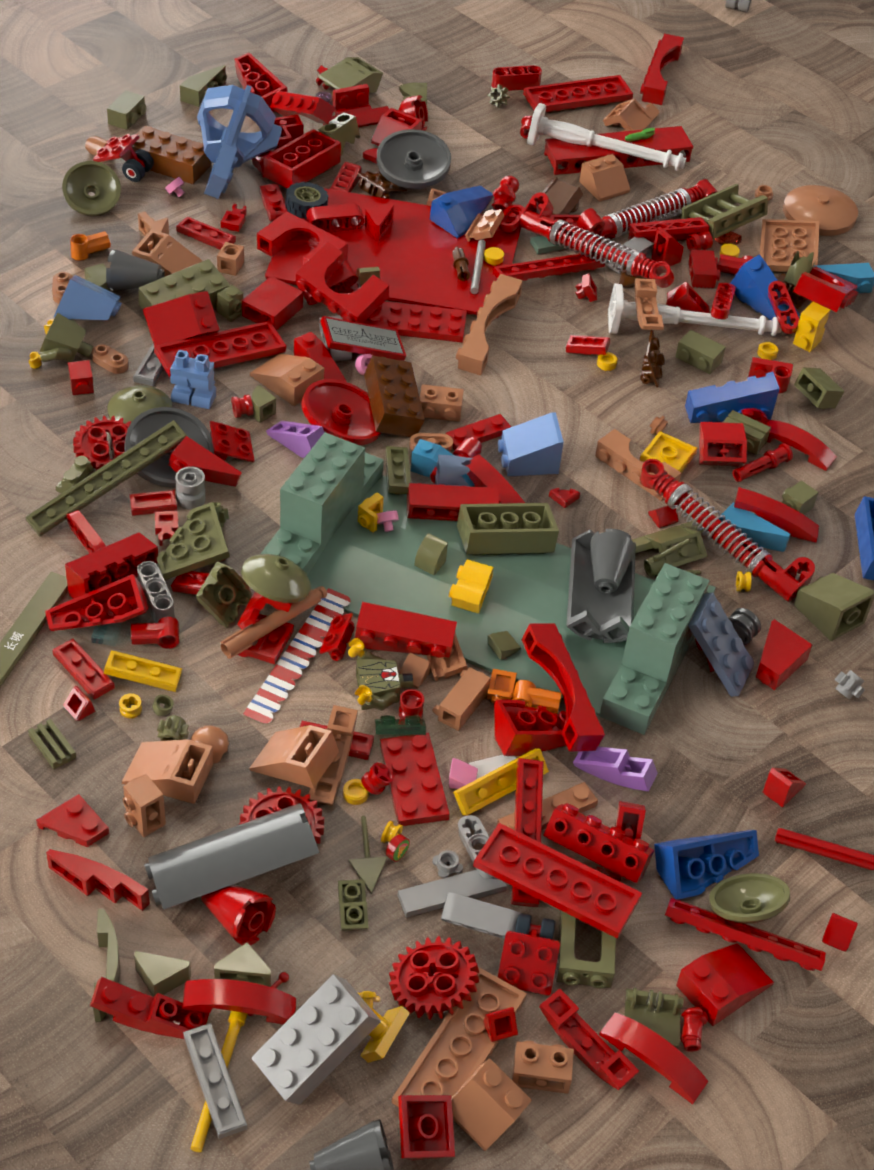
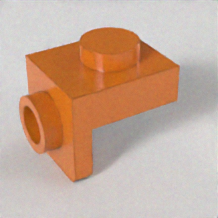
(501, 685)

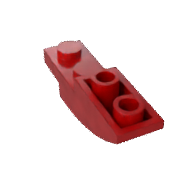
(143, 1012)

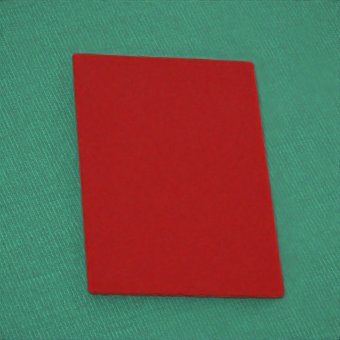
(411, 256)

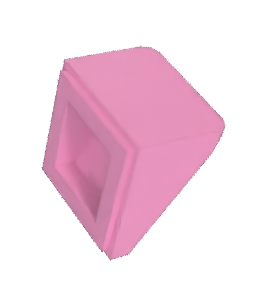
(461, 774)

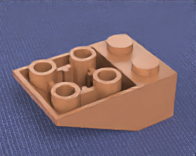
(165, 251)
(297, 755)
(174, 767)

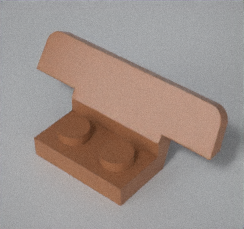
(631, 115)

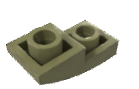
(352, 905)

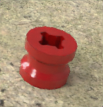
(242, 406)
(377, 778)

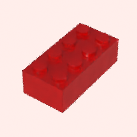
(302, 159)

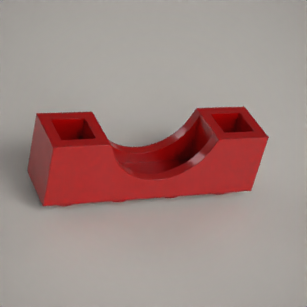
(304, 105)

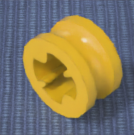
(743, 581)
(135, 709)
(390, 831)

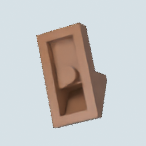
(147, 223)

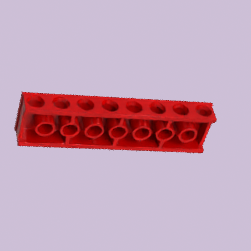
(569, 153)

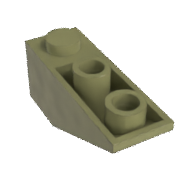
(195, 87)

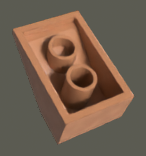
(288, 376)

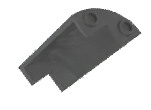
(590, 611)
(231, 856)

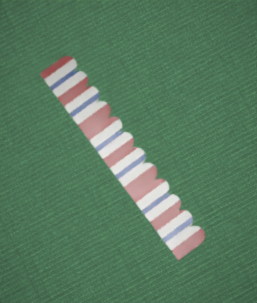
(296, 657)

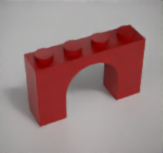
(293, 230)
(826, 289)
(351, 306)

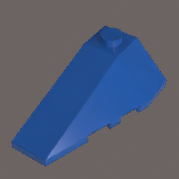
(700, 861)

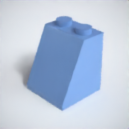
(87, 301)
(532, 447)

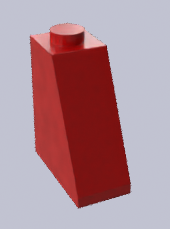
(781, 655)

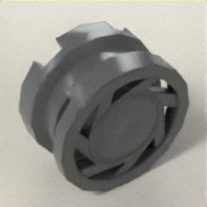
(745, 624)

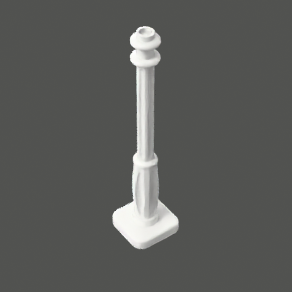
(578, 135)
(622, 309)

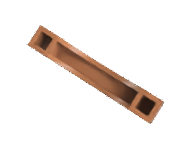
(475, 350)

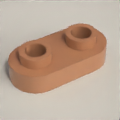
(59, 285)
(110, 359)
(437, 438)

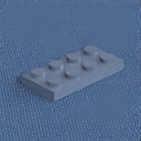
(721, 644)

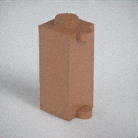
(463, 699)

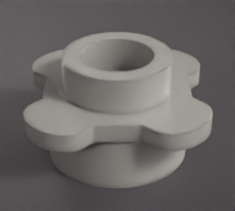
(447, 857)

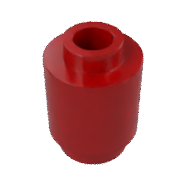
(468, 448)

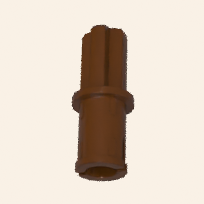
(460, 263)

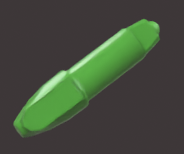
(646, 133)

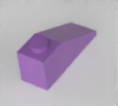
(296, 436)

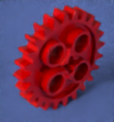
(93, 443)
(281, 800)
(430, 972)

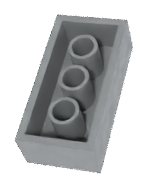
(315, 1039)

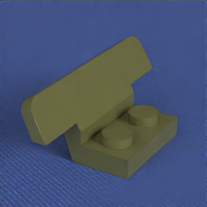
(672, 536)

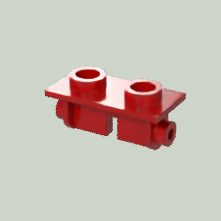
(337, 635)

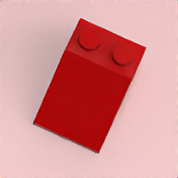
(181, 318)
(722, 981)

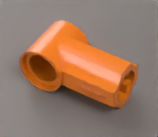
(84, 245)
(533, 697)

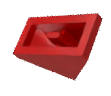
(379, 219)
(782, 786)

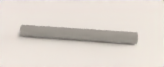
(478, 267)

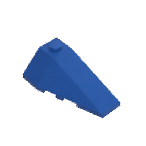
(459, 208)
(752, 287)

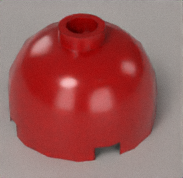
(416, 108)

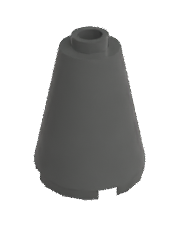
(130, 271)
(610, 558)
(359, 1150)

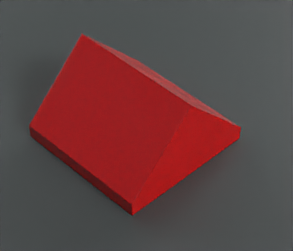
(426, 1127)

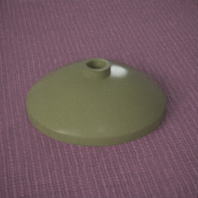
(95, 178)
(135, 400)
(276, 578)
(749, 898)

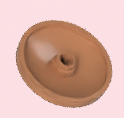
(830, 207)

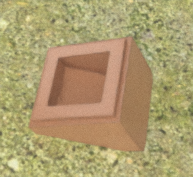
(418, 667)

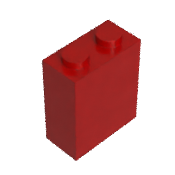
(272, 302)

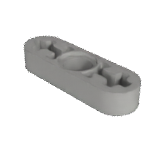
(480, 836)

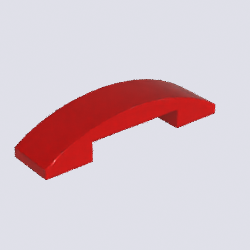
(818, 452)
(238, 996)
(587, 1044)
(657, 1053)

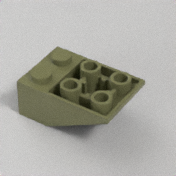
(352, 72)

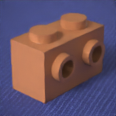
(441, 402)
(144, 805)
(543, 1067)

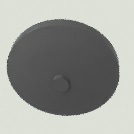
(413, 159)
(151, 421)

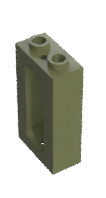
(581, 972)

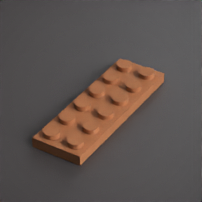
(460, 1041)

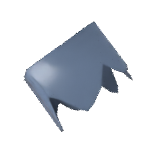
(450, 470)

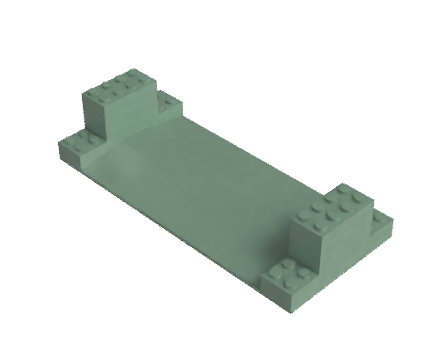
(378, 568)

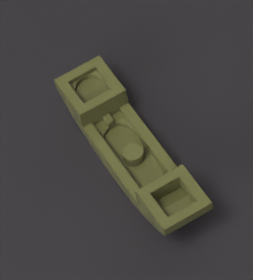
(107, 938)

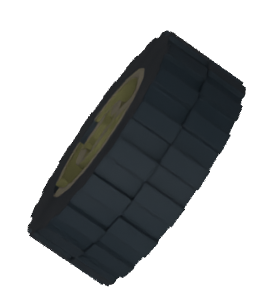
(304, 196)

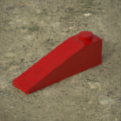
(105, 605)
(526, 728)

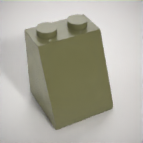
(834, 604)

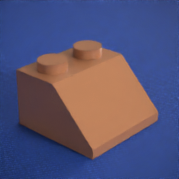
(604, 177)
(488, 1104)

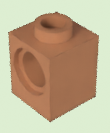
(230, 258)

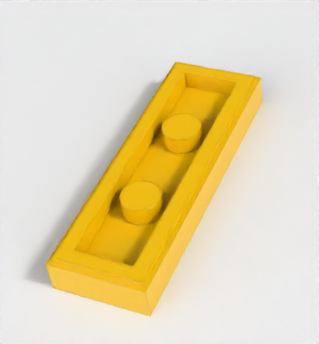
(143, 671)

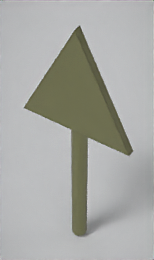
(367, 867)

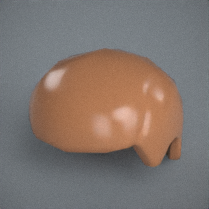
(214, 737)

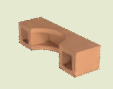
(615, 452)

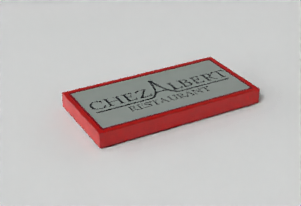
(362, 338)

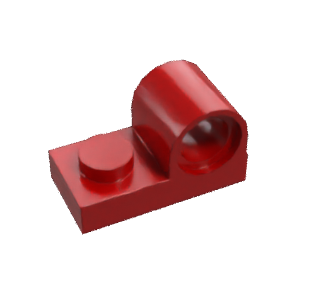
(781, 370)

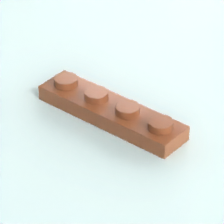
(578, 796)

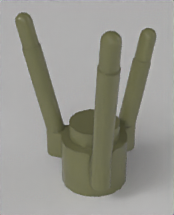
(654, 564)

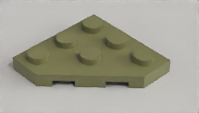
(195, 543)

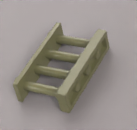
(733, 218)

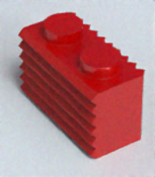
(703, 268)

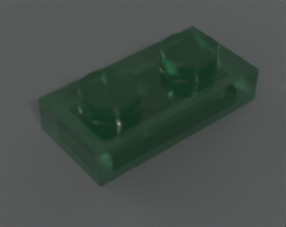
(409, 726)

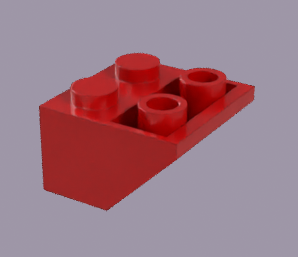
(392, 122)
(722, 444)

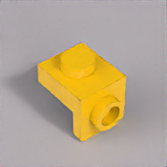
(368, 511)

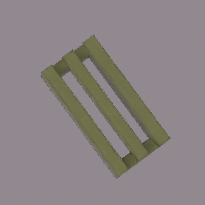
(43, 729)

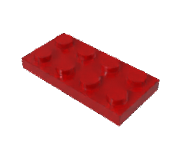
(416, 782)

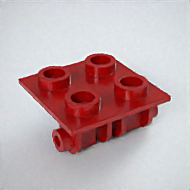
(231, 442)

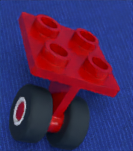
(136, 162)
(530, 956)

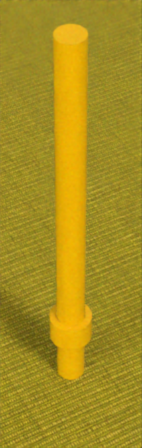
(236, 1021)

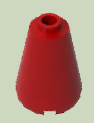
(241, 912)

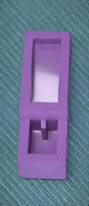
(618, 767)

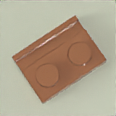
(485, 225)
(448, 666)

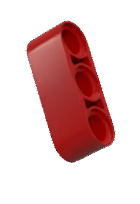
(517, 77)
(336, 217)
(339, 281)

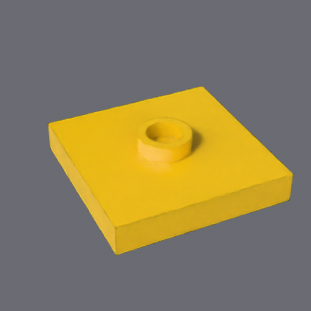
(669, 450)

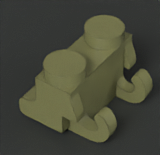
(75, 474)

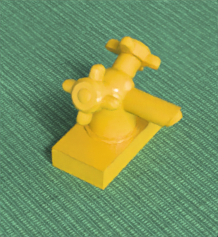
(385, 1032)

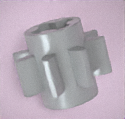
(849, 684)

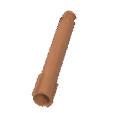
(245, 637)

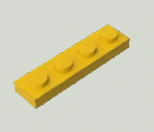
(492, 785)

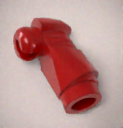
(692, 1030)

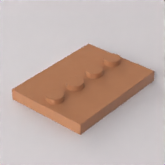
(783, 238)

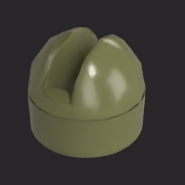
(168, 705)

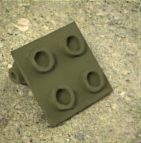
(656, 1011)

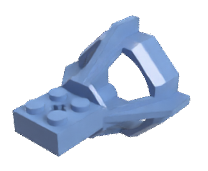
(227, 145)

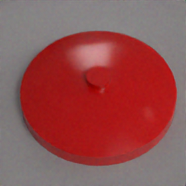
(340, 410)

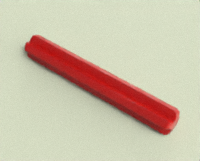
(825, 848)

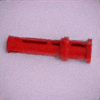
(770, 459)

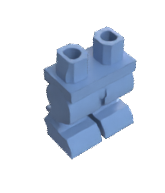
(193, 380)

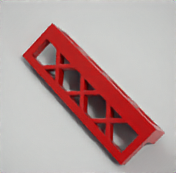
(677, 228)

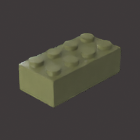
(190, 280)
(507, 528)

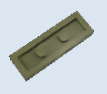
(397, 469)

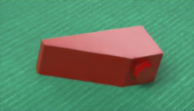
(313, 348)
(192, 454)

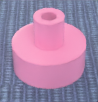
(175, 186)
(362, 363)
(386, 519)

